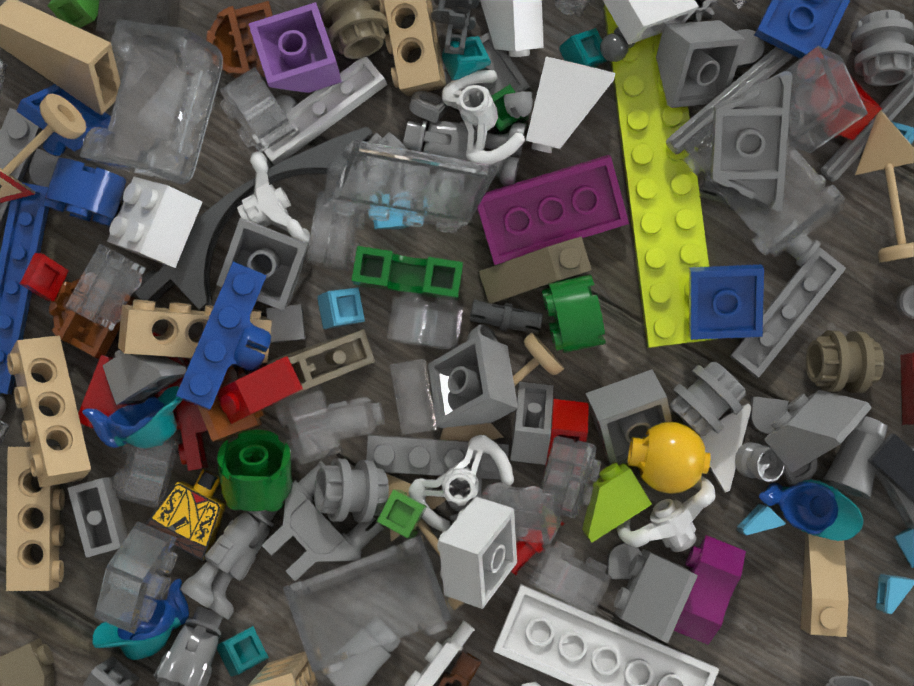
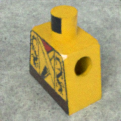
(191, 514)

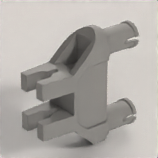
(315, 531)

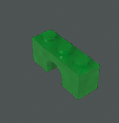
(401, 273)

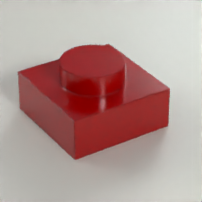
(44, 277)

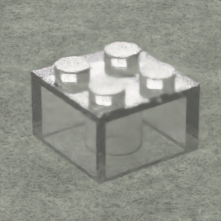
(821, 100)
(136, 578)

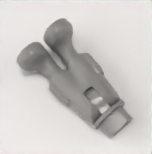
(451, 141)
(229, 558)
(192, 651)

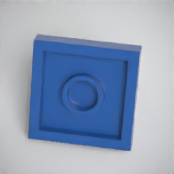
(55, 143)
(726, 301)

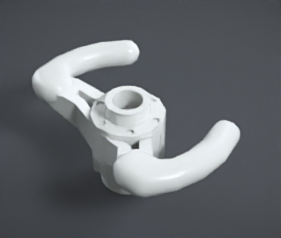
(479, 116)
(269, 204)
(476, 446)
(671, 521)

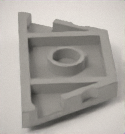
(753, 139)

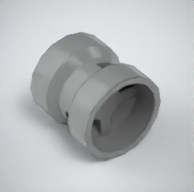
(759, 462)

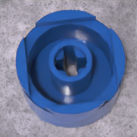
(85, 191)

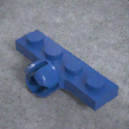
(226, 338)

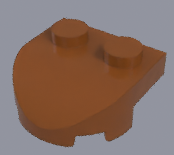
(234, 39)
(77, 329)

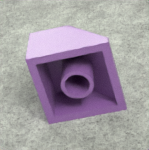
(296, 50)

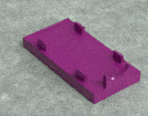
(552, 209)

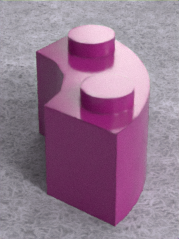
(718, 573)

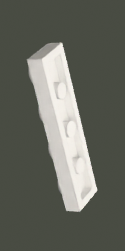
(327, 107)

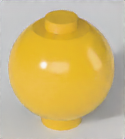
(669, 457)

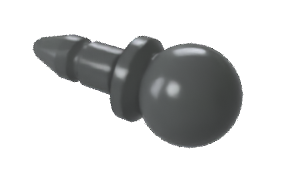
(614, 46)

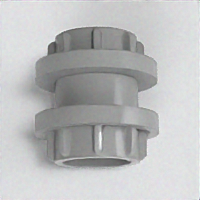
(884, 48)
(708, 398)
(354, 490)

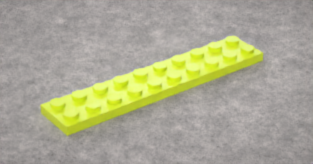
(660, 194)

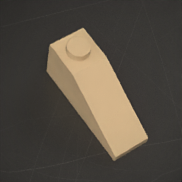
(824, 587)

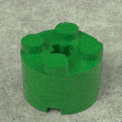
(575, 314)
(255, 471)

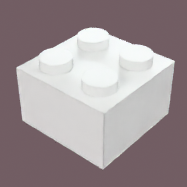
(154, 221)
(478, 552)

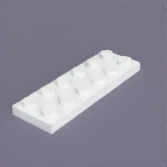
(591, 649)

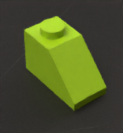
(613, 501)

